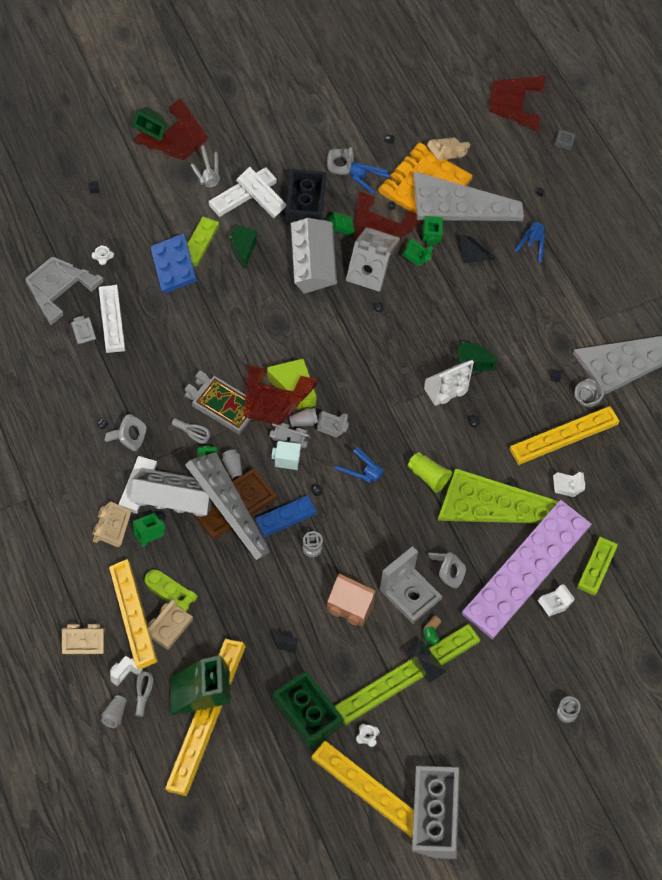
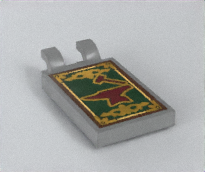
(219, 401)

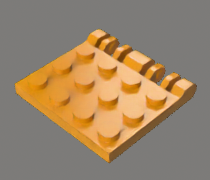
(427, 164)

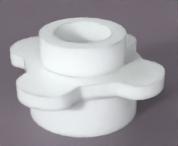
(102, 250)
(367, 729)

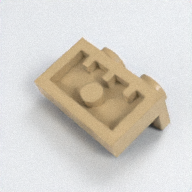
(448, 148)
(111, 524)
(169, 624)
(83, 640)

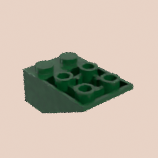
(200, 686)

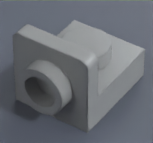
(82, 330)

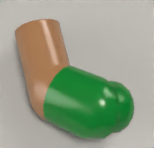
(430, 632)

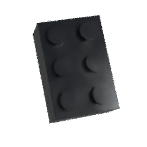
(305, 195)

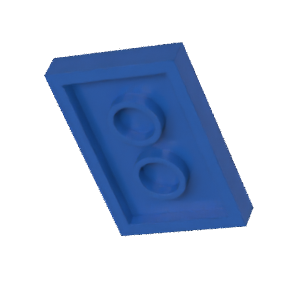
(173, 263)

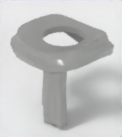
(347, 154)
(123, 434)
(444, 573)

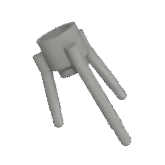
(209, 177)

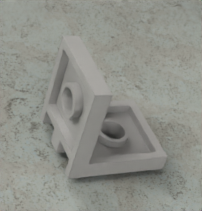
(371, 249)
(401, 579)

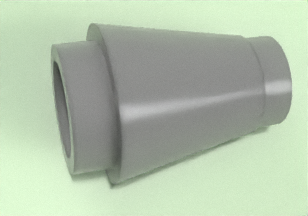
(304, 418)
(232, 462)
(113, 713)

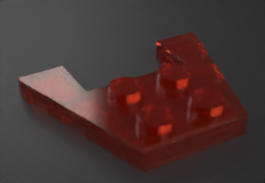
(508, 99)
(181, 138)
(371, 220)
(272, 403)

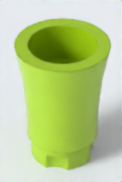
(429, 471)

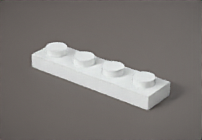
(237, 194)
(111, 319)

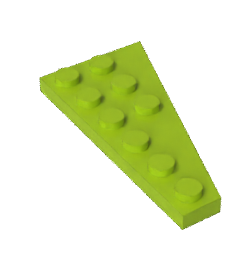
(486, 500)

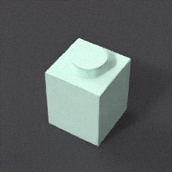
(286, 455)

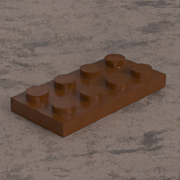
(254, 494)

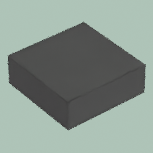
(565, 140)

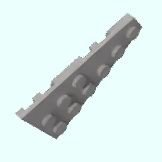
(459, 202)
(621, 362)
(217, 484)

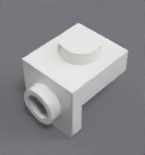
(568, 484)
(556, 601)
(120, 670)

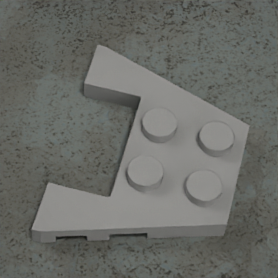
(53, 280)

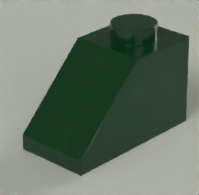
(150, 123)
(243, 243)
(482, 358)

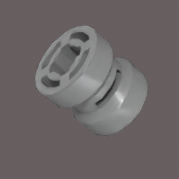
(312, 549)
(571, 706)

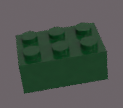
(307, 710)

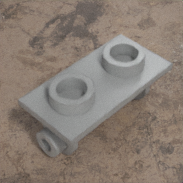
(282, 433)

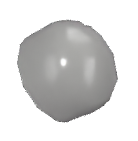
(589, 392)

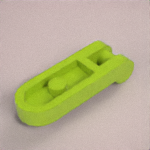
(169, 589)

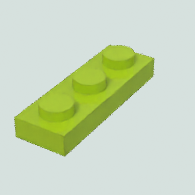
(201, 239)
(597, 566)

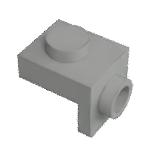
(332, 424)

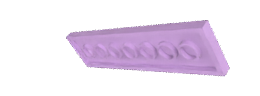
(526, 569)

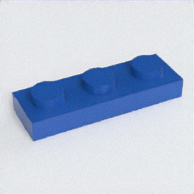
(285, 516)

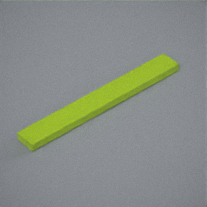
(404, 675)

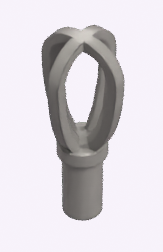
(186, 427)
(143, 699)

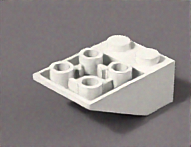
(449, 383)

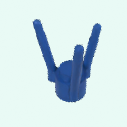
(360, 170)
(535, 233)
(372, 471)

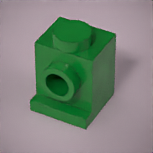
(432, 233)
(148, 529)

